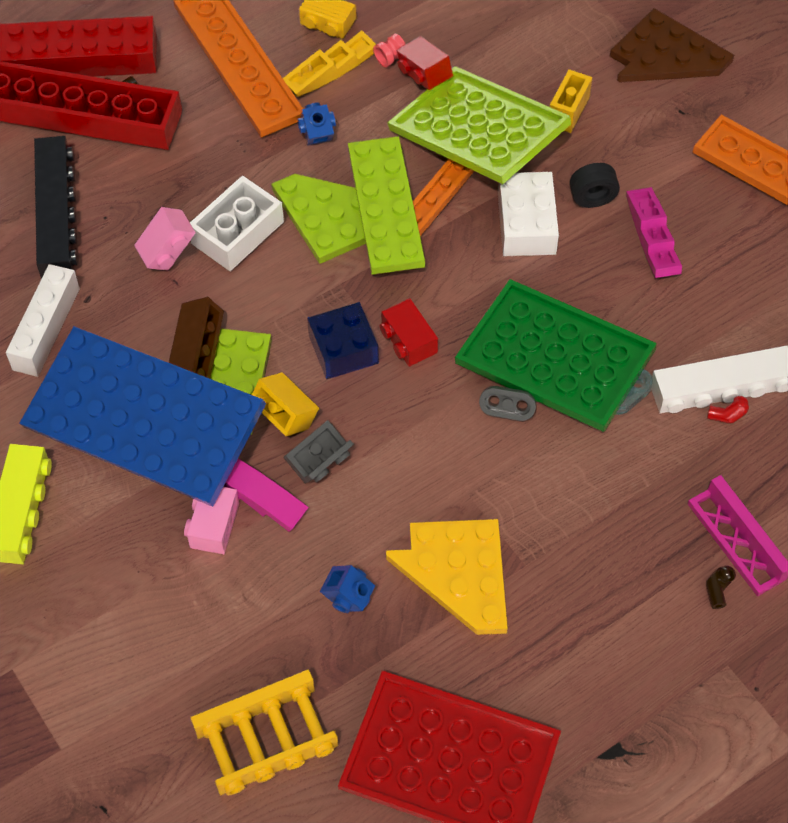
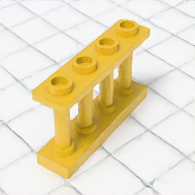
(240, 712)

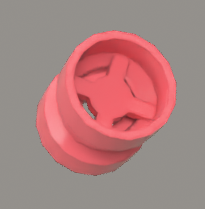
(387, 51)

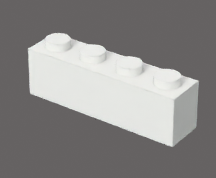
(43, 320)

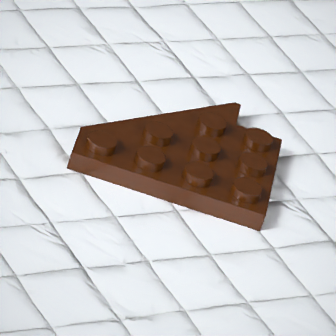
(667, 50)

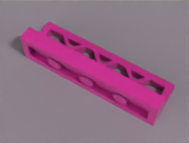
(749, 531)

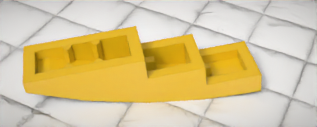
(328, 66)

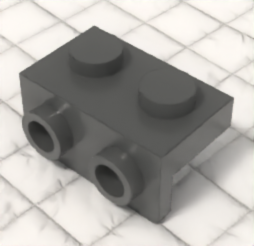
(317, 452)

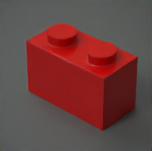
(424, 63)
(409, 332)

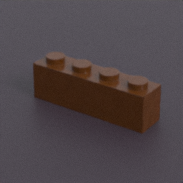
(197, 336)

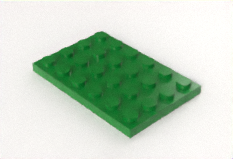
(556, 354)

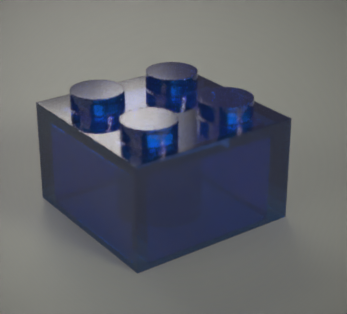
(343, 340)

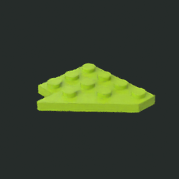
(323, 214)

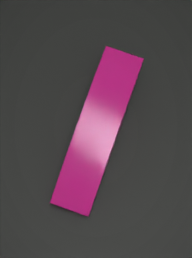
(653, 232)
(265, 495)

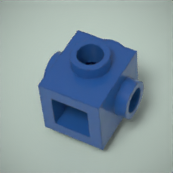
(320, 131)
(347, 588)

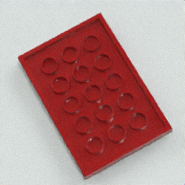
(447, 756)

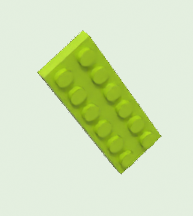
(386, 205)

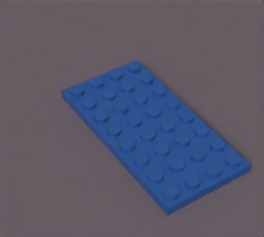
(143, 415)

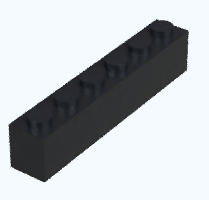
(53, 204)

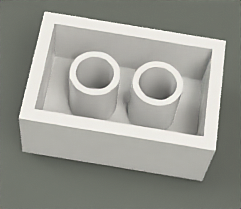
(528, 215)
(236, 223)

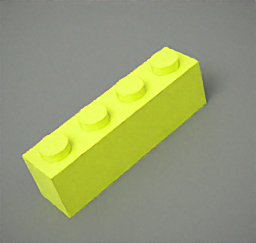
(20, 494)

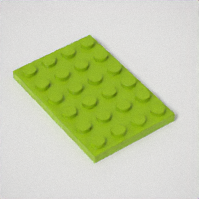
(480, 124)

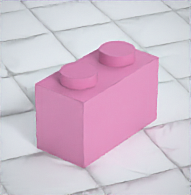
(164, 238)
(210, 525)

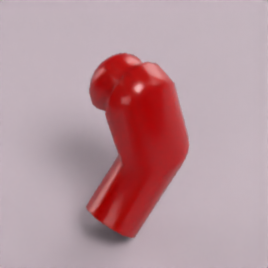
(731, 413)

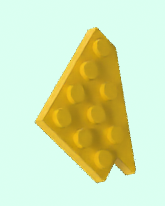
(459, 569)

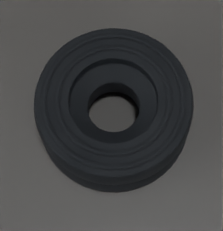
(594, 185)

